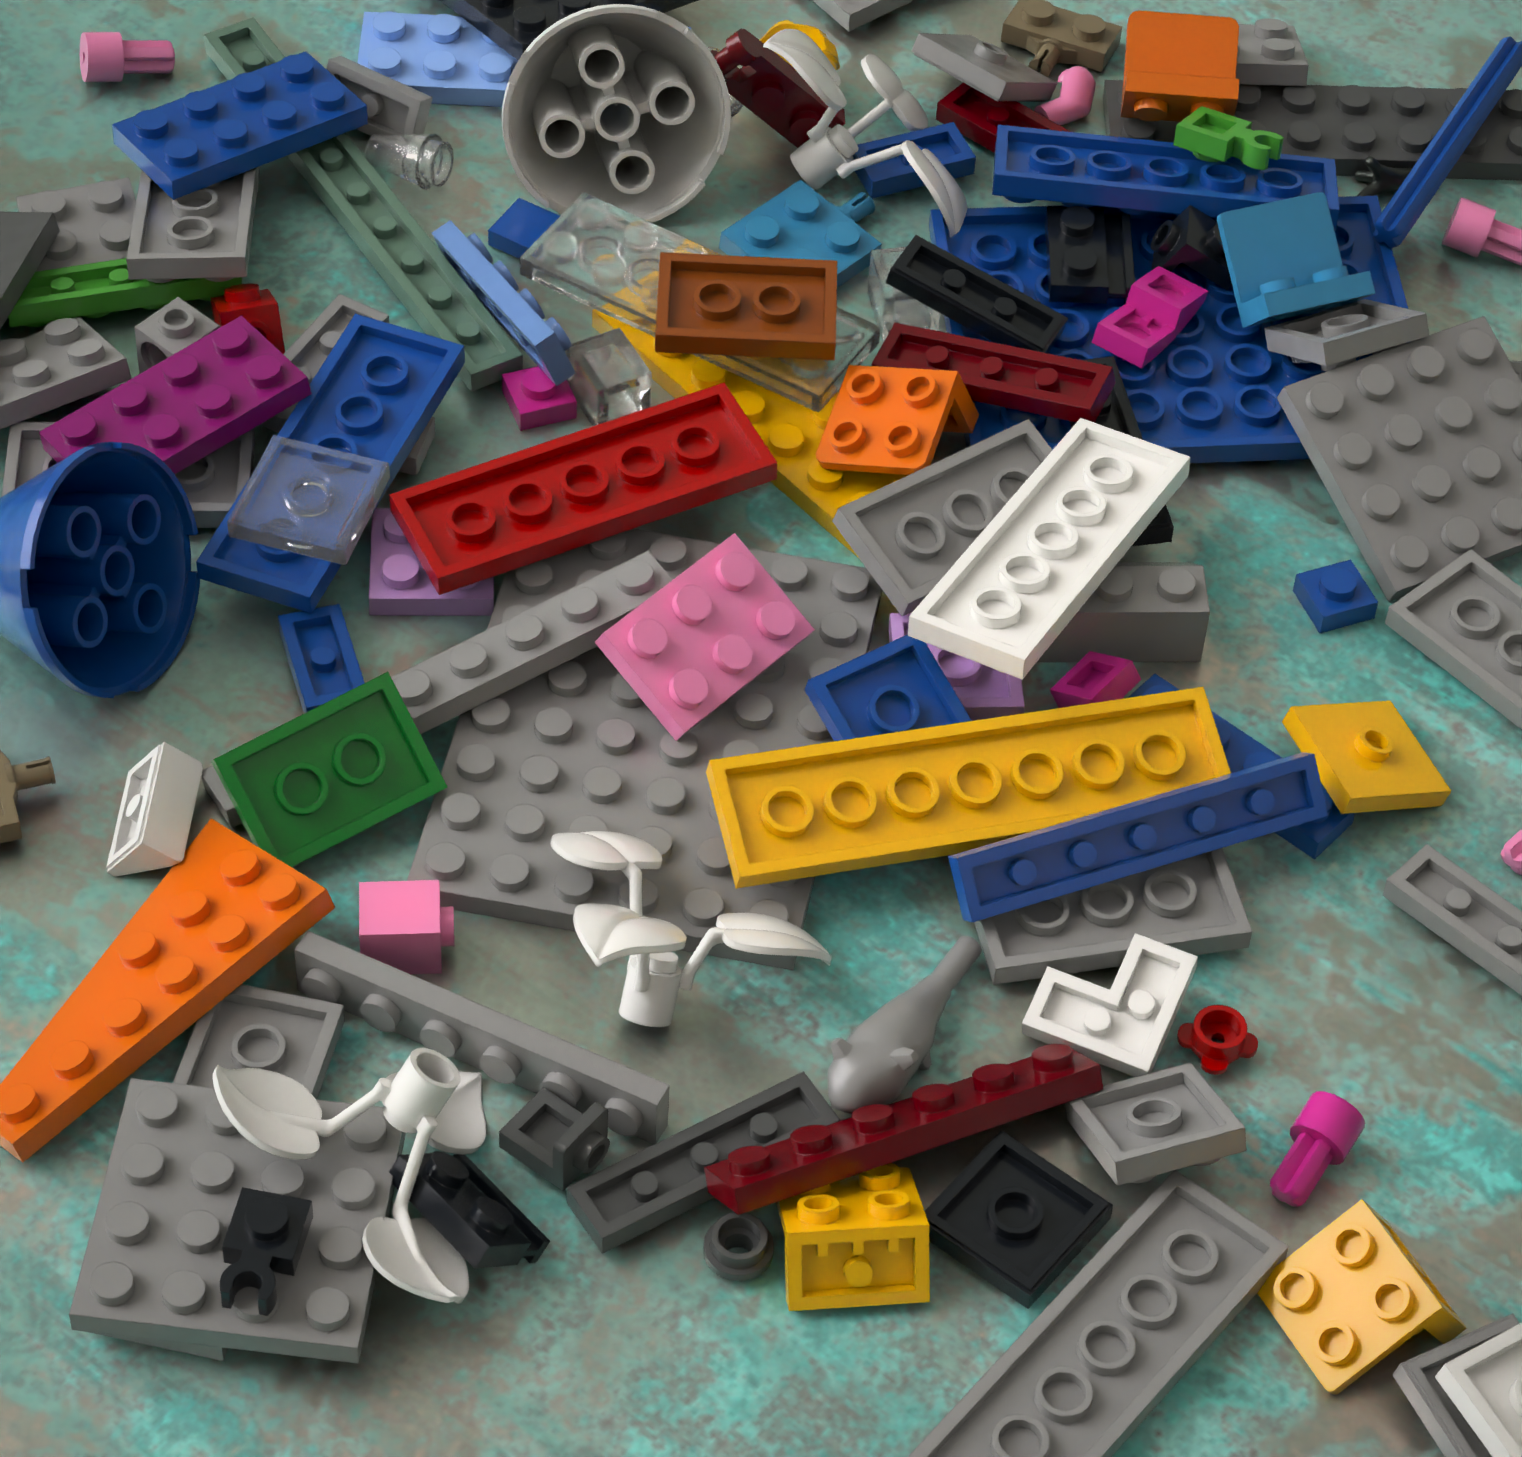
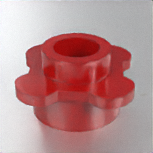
(1221, 1024)

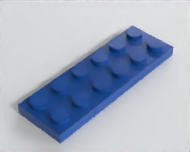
(1145, 174)
(363, 401)

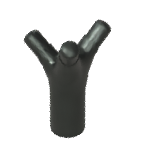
(1381, 178)

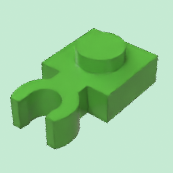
(1219, 136)

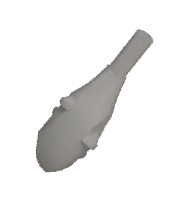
(897, 1038)

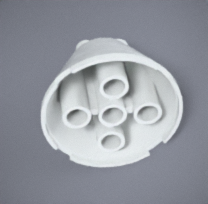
(616, 110)

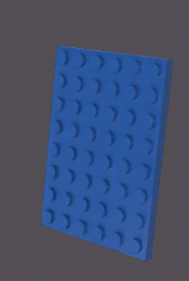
(1214, 383)

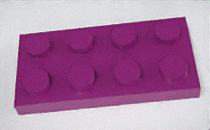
(188, 400)

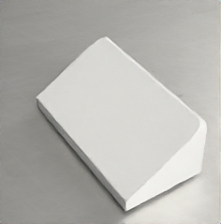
(155, 812)

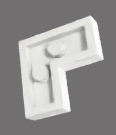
(1117, 1025)

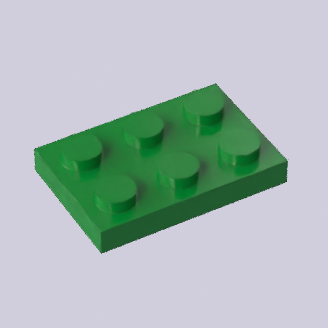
(330, 772)

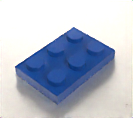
(885, 692)

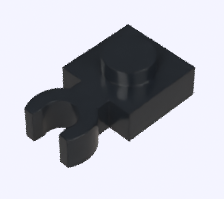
(263, 1239)

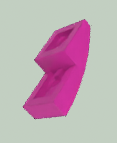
(1151, 318)

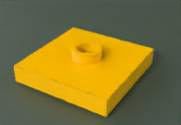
(1367, 756)

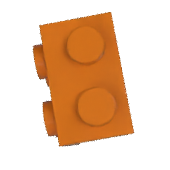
(1179, 65)
(893, 419)

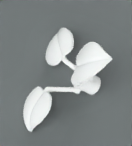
(831, 150)
(652, 967)
(421, 1099)

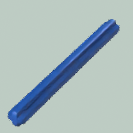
(1449, 143)

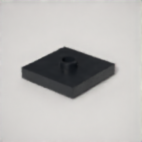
(1015, 1218)

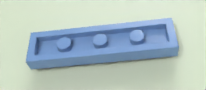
(514, 311)

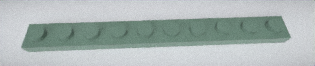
(383, 227)

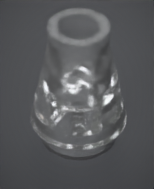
(413, 157)

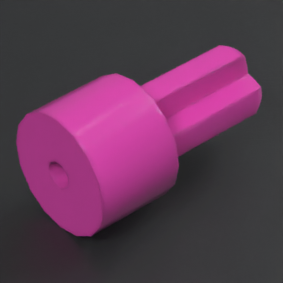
(1321, 1138)

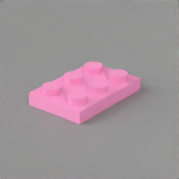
(704, 636)

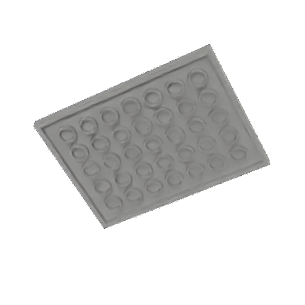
(591, 756)

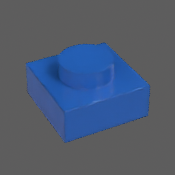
(1335, 596)

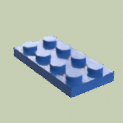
(239, 124)

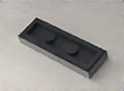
(974, 298)

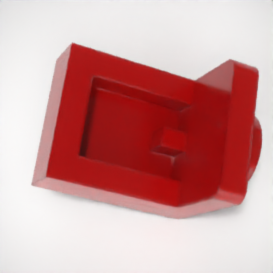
(255, 306)

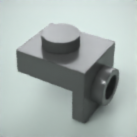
(557, 1138)

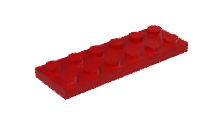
(582, 488)

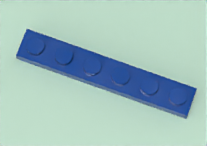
(1137, 836)

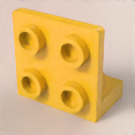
(857, 1242)
(1355, 1298)

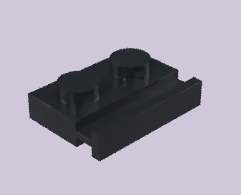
(1088, 254)
(471, 1211)

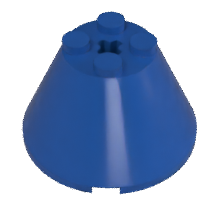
(99, 569)

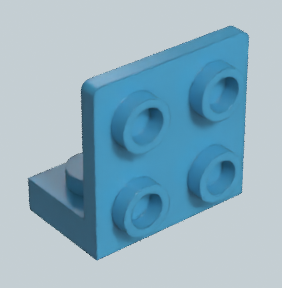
(1287, 260)

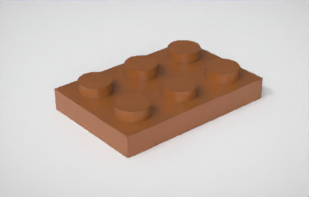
(746, 306)

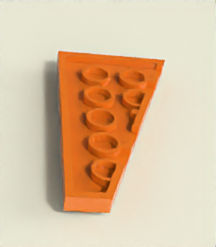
(174, 961)

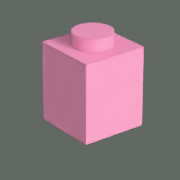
(405, 924)

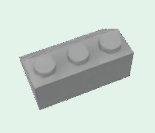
(1140, 616)

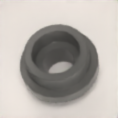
(738, 1231)

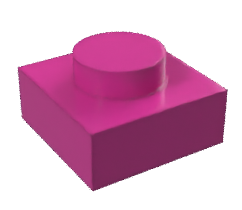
(536, 399)
(1095, 680)

